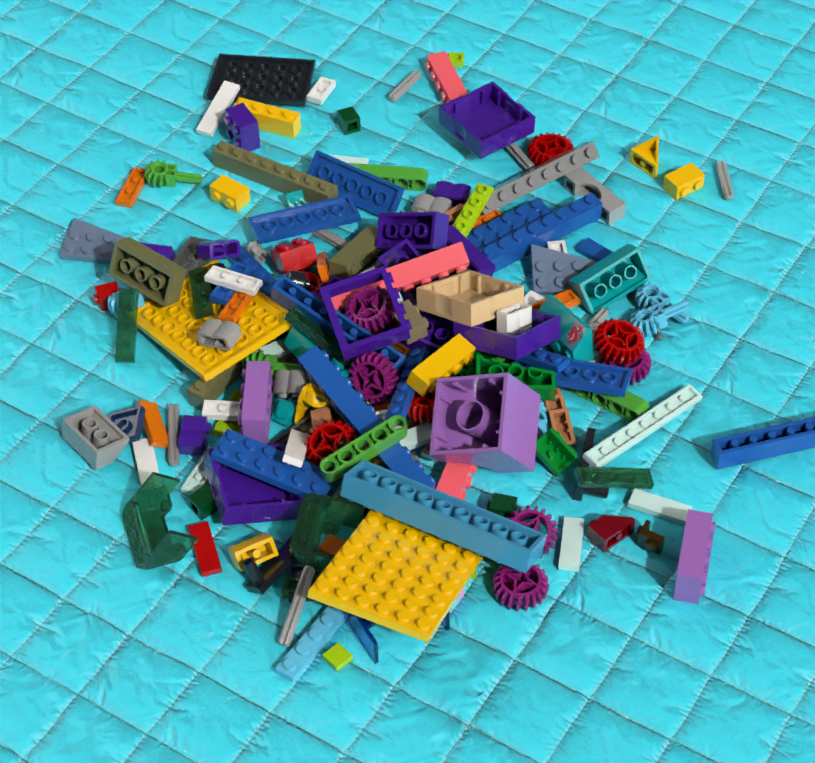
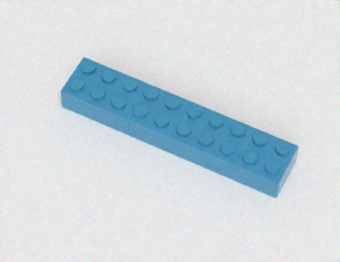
(443, 515)

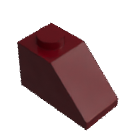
(609, 530)

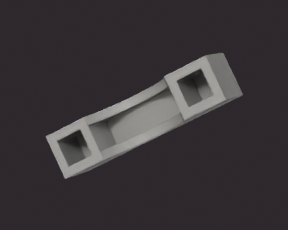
(581, 183)

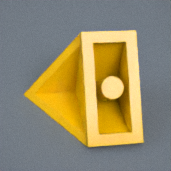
(646, 156)

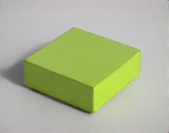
(456, 58)
(337, 657)

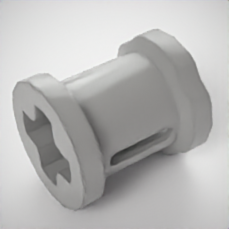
(257, 252)

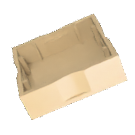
(468, 297)

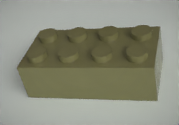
(147, 271)

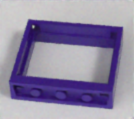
(374, 342)

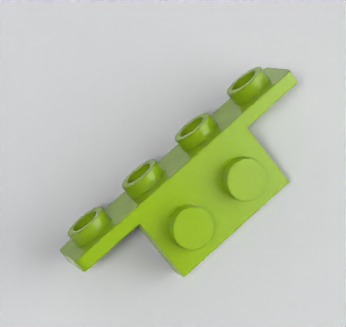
(473, 208)

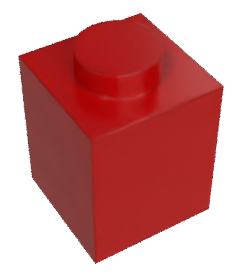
(103, 292)

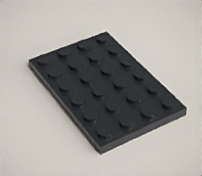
(264, 78)

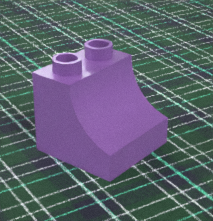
(485, 422)

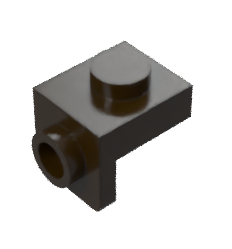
(649, 540)

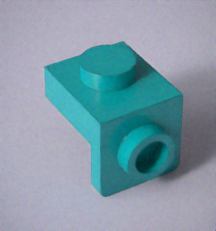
(295, 198)
(285, 412)

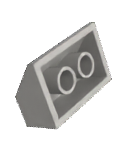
(94, 436)

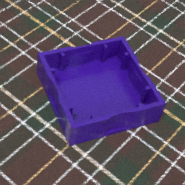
(486, 120)
(485, 338)
(246, 498)

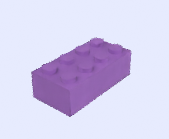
(257, 401)
(694, 557)

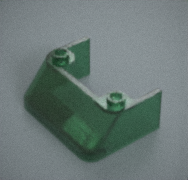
(318, 516)
(146, 524)

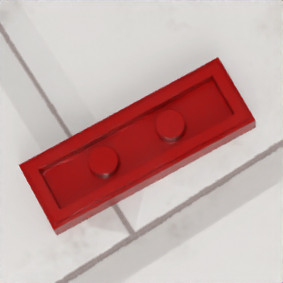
(205, 549)

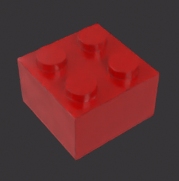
(294, 256)

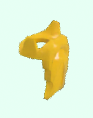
(307, 398)

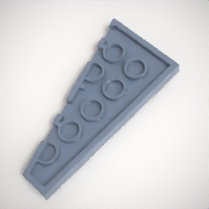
(88, 243)
(554, 269)

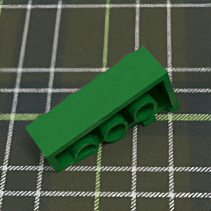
(537, 379)

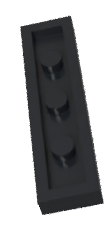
(598, 492)
(263, 578)

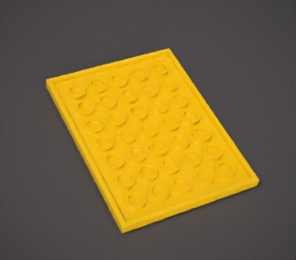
(177, 327)
(396, 576)

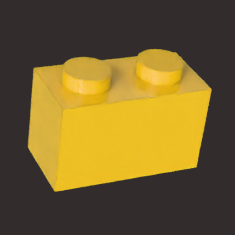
(683, 181)
(230, 193)
(258, 547)

